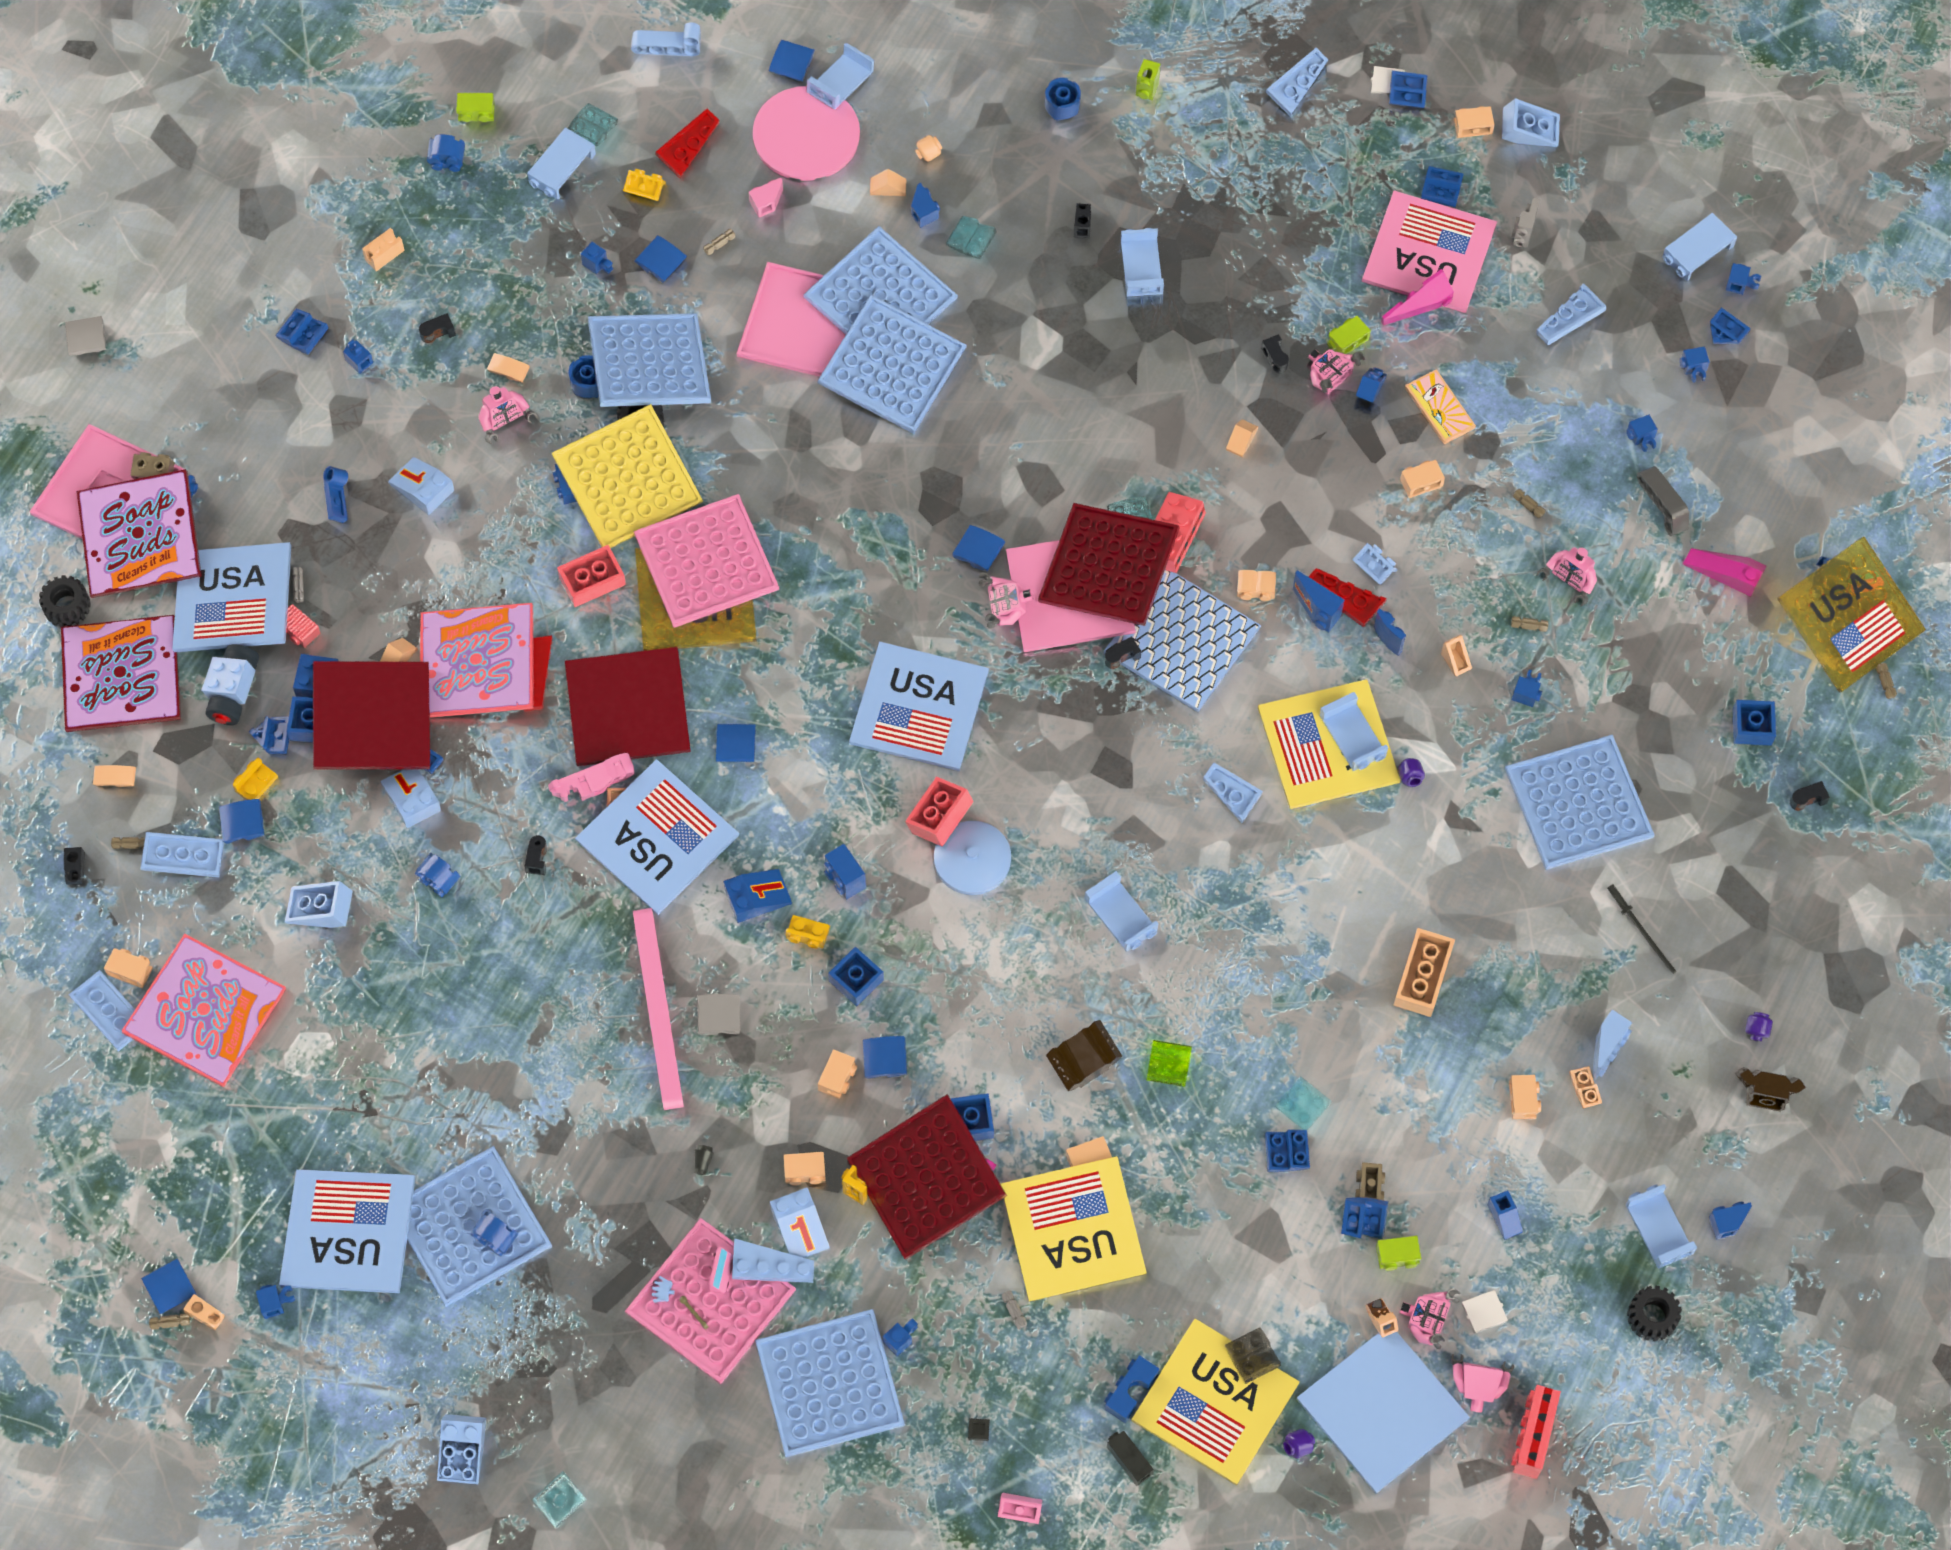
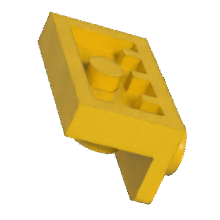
(644, 185)
(254, 780)
(807, 932)
(853, 1186)

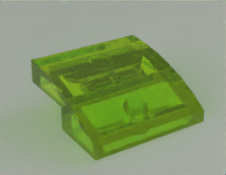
(1169, 1063)

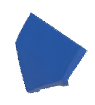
(1727, 328)
(272, 734)

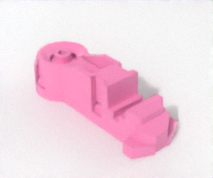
(594, 779)

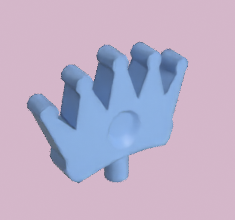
(663, 1290)

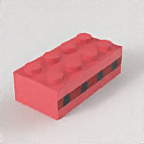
(1188, 515)
(1535, 1435)

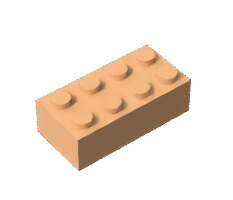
(1424, 972)

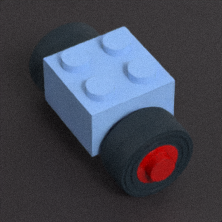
(229, 683)

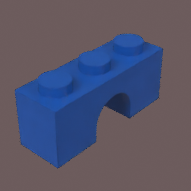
(1140, 1373)

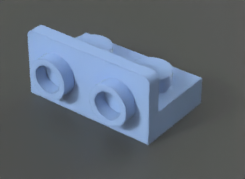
(1375, 563)

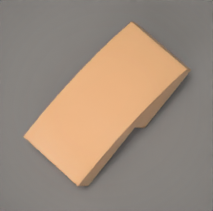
(508, 367)
(114, 775)
(1584, 1087)

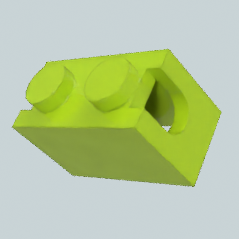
(1148, 83)
(475, 107)
(1349, 335)
(1398, 1253)

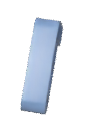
(668, 42)

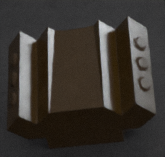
(1084, 1056)
(1768, 1089)

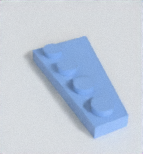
(1295, 83)
(1575, 312)
(767, 1264)

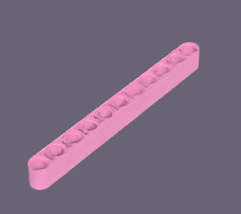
(658, 1009)

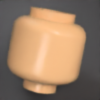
(928, 148)

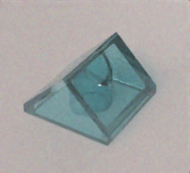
(558, 1499)

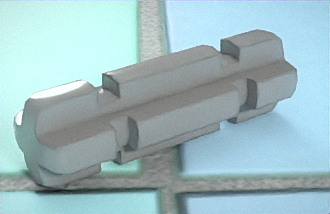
(297, 580)
(1014, 1309)

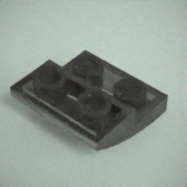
(1252, 1355)

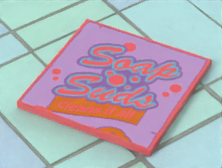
(478, 659)
(204, 1010)

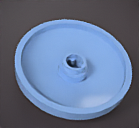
(973, 858)

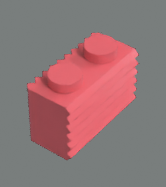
(300, 627)

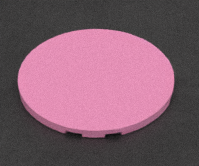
(804, 135)

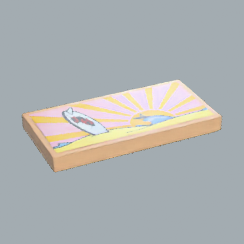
(1440, 406)

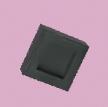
(978, 1429)

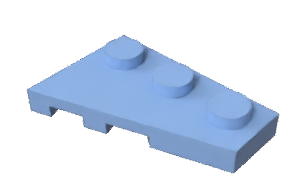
(1232, 791)

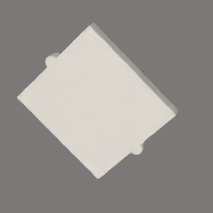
(1382, 79)
(1484, 1311)

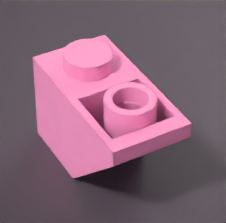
(766, 197)

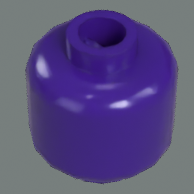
(1411, 772)
(1758, 1026)
(1299, 1443)

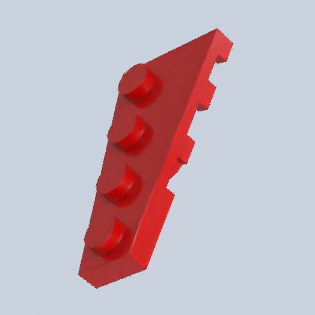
(686, 144)
(1358, 603)
(541, 659)

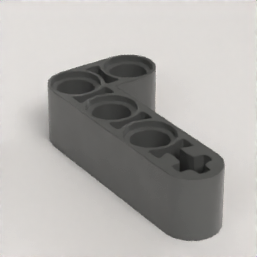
(1666, 499)

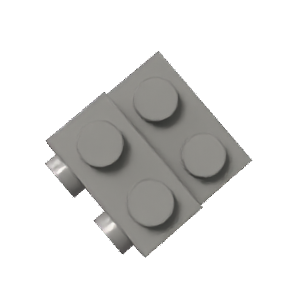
(1524, 224)

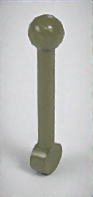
(683, 1300)

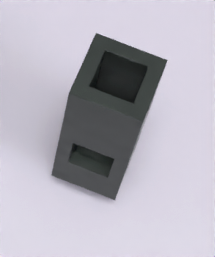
(1129, 1457)

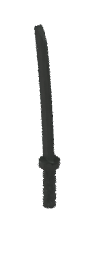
(1627, 909)

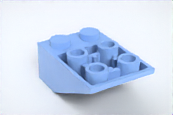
(1610, 1038)
(461, 1448)

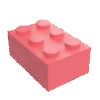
(591, 576)
(939, 811)

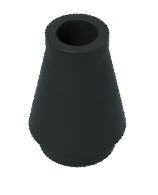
(703, 1157)

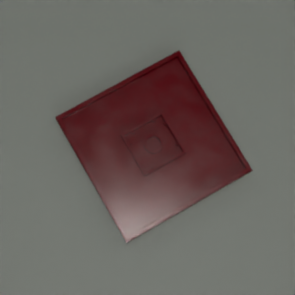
(627, 705)
(371, 715)

